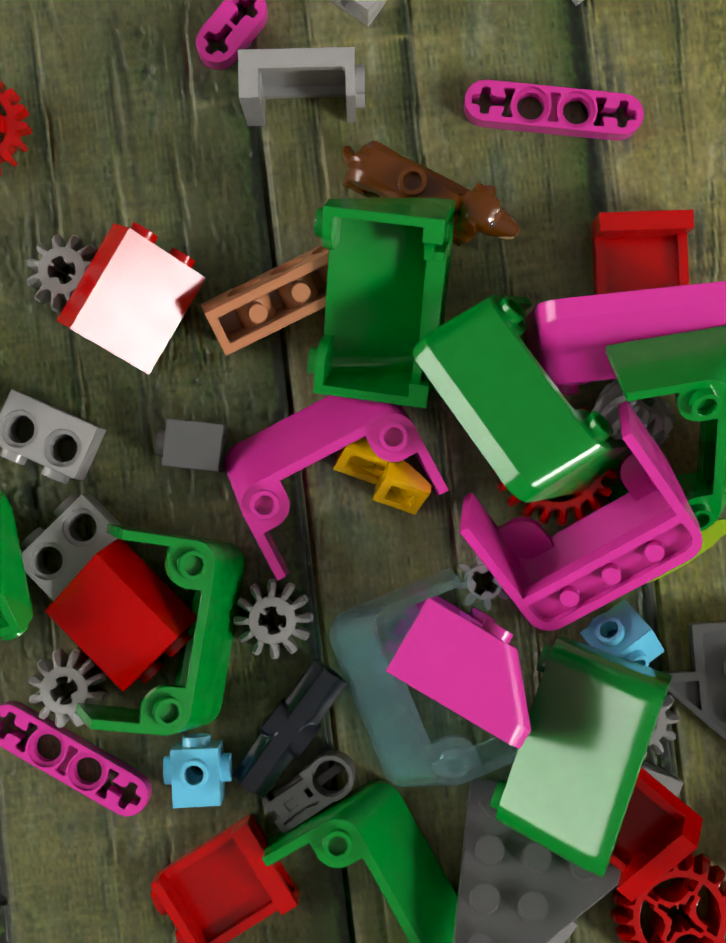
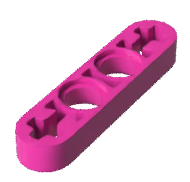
(552, 118)
(72, 751)

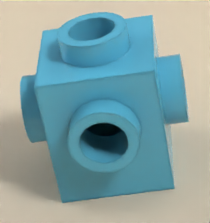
(623, 634)
(192, 786)

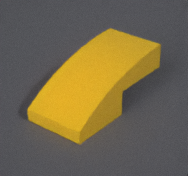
(395, 482)

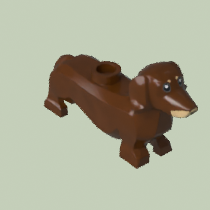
(394, 176)

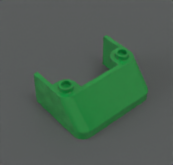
(695, 371)
(513, 405)
(215, 578)
(381, 829)

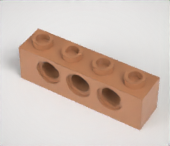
(269, 301)

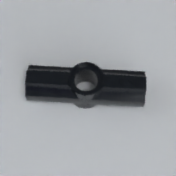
(289, 728)

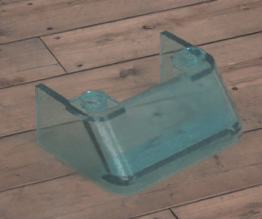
(364, 646)

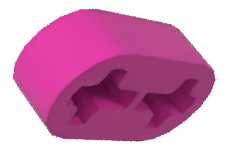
(240, 35)

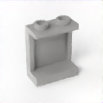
(298, 75)

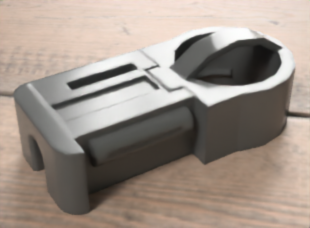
(304, 793)

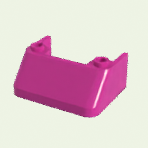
(573, 332)
(304, 438)
(600, 555)
(465, 667)

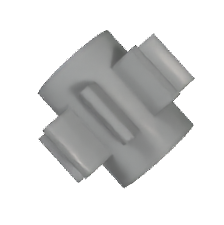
(470, 584)

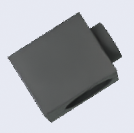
(192, 445)

